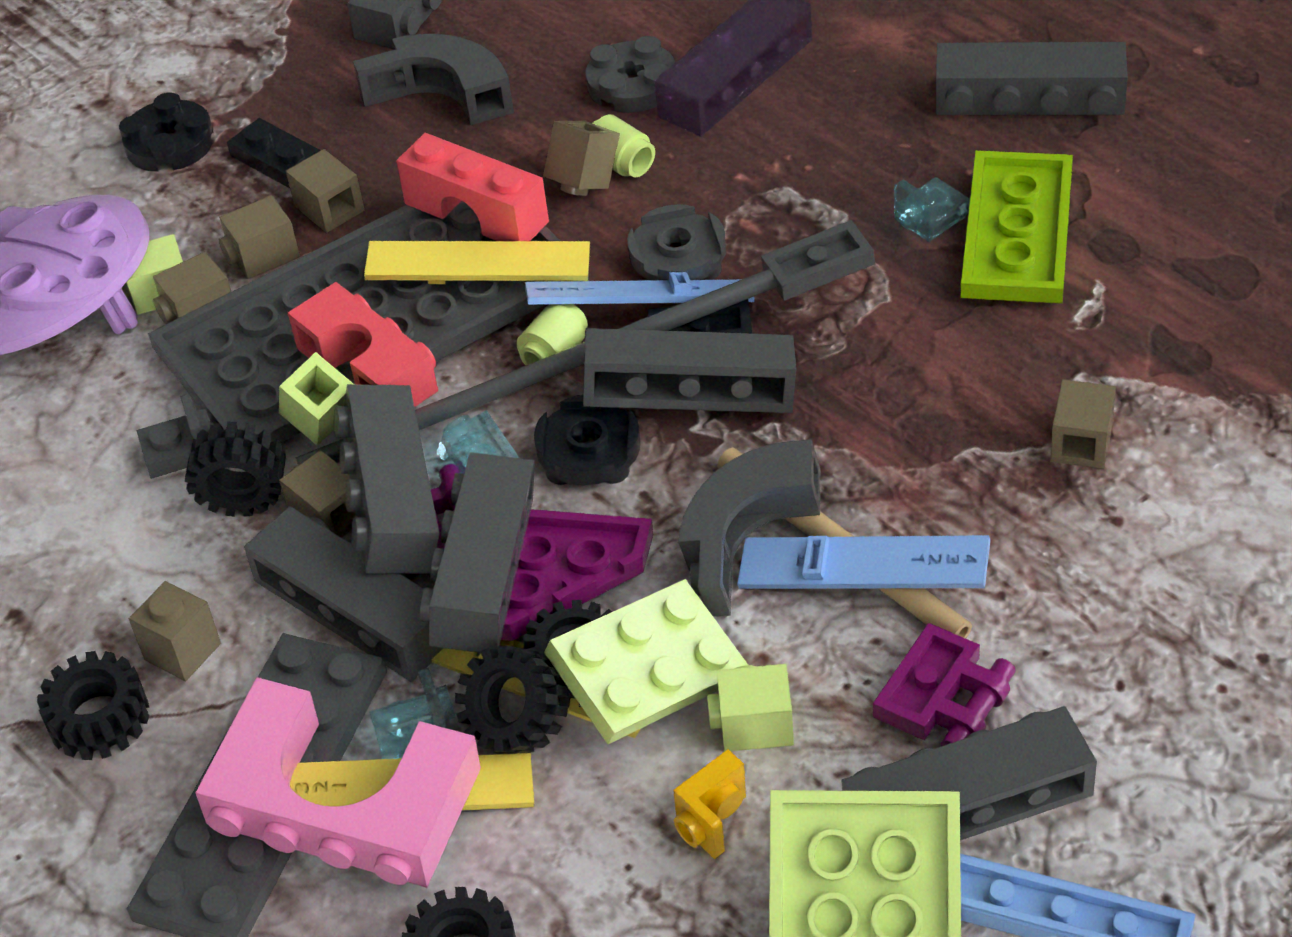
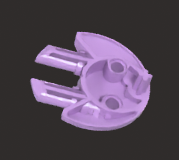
(66, 265)

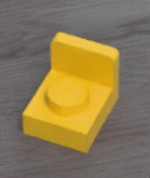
(708, 797)

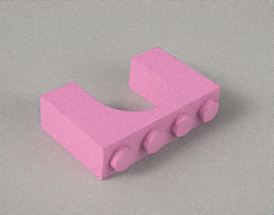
(391, 833)

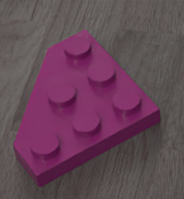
(573, 559)

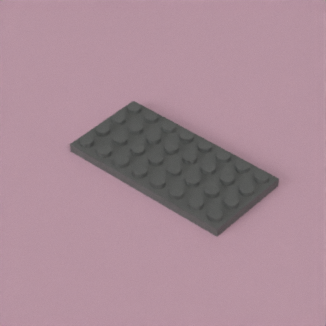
(243, 343)

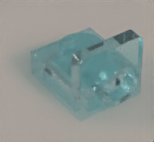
(929, 208)
(473, 435)
(398, 721)

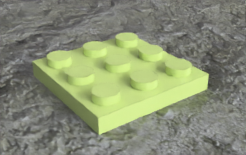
(864, 864)

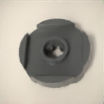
(612, 65)
(700, 241)

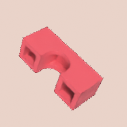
(504, 198)
(347, 329)

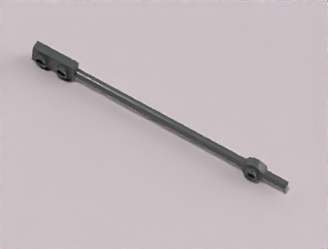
(788, 269)

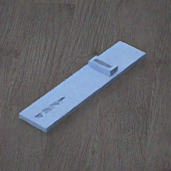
(675, 290)
(864, 562)

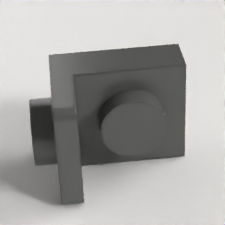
(169, 442)

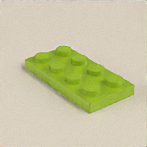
(1017, 227)

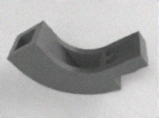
(439, 66)
(736, 500)

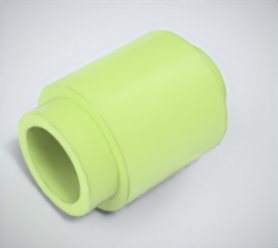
(634, 150)
(551, 332)

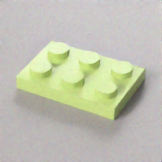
(644, 660)

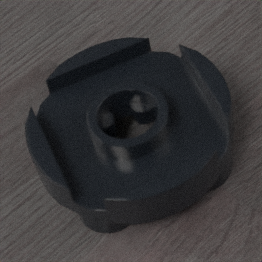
(148, 133)
(587, 463)

